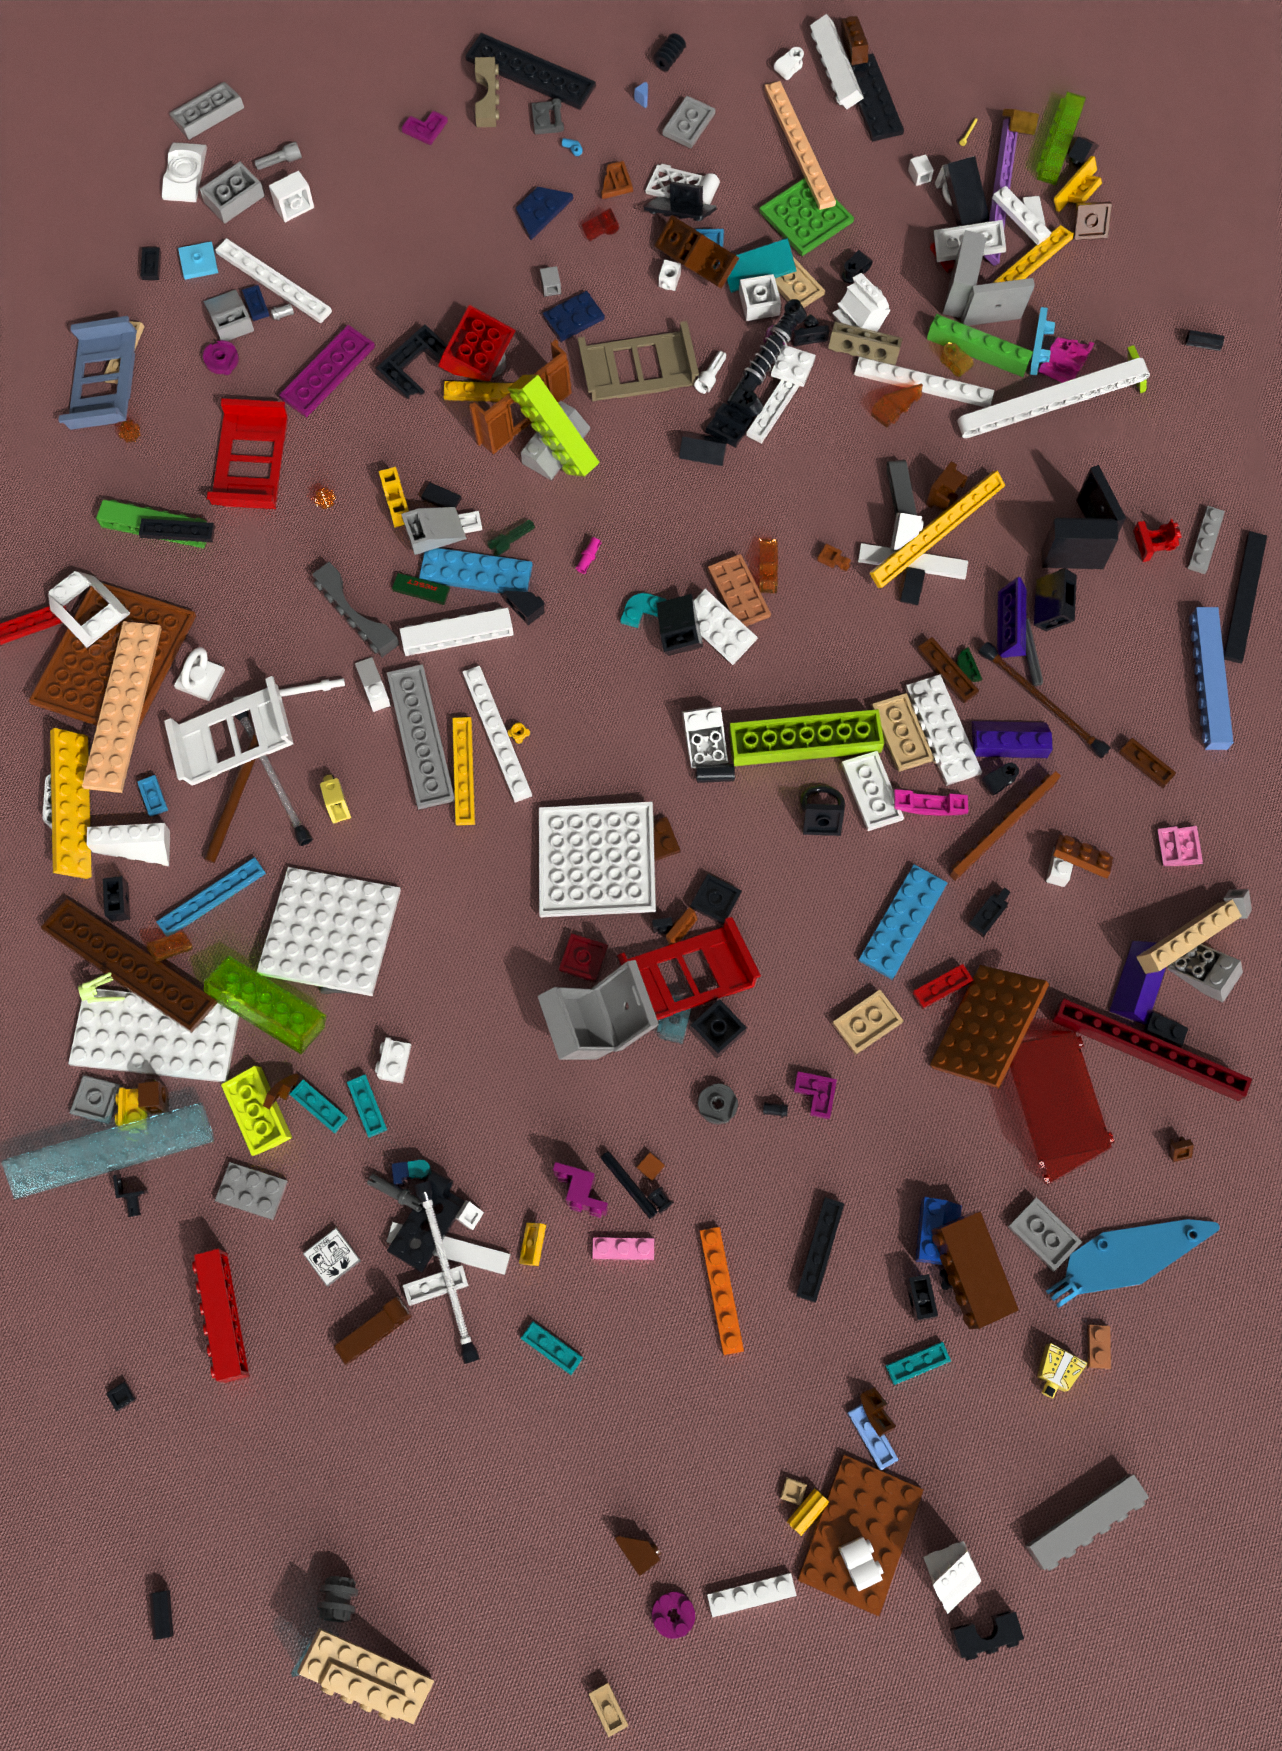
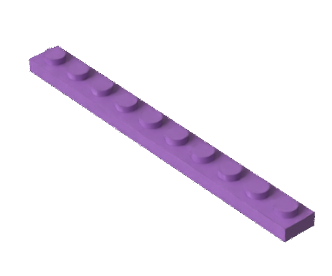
(1003, 177)

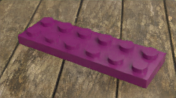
(327, 371)

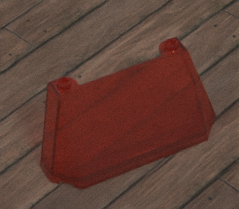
(1059, 1102)

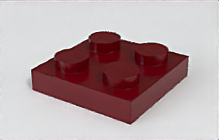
(583, 957)

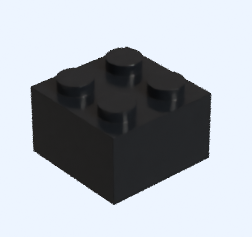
(718, 1028)

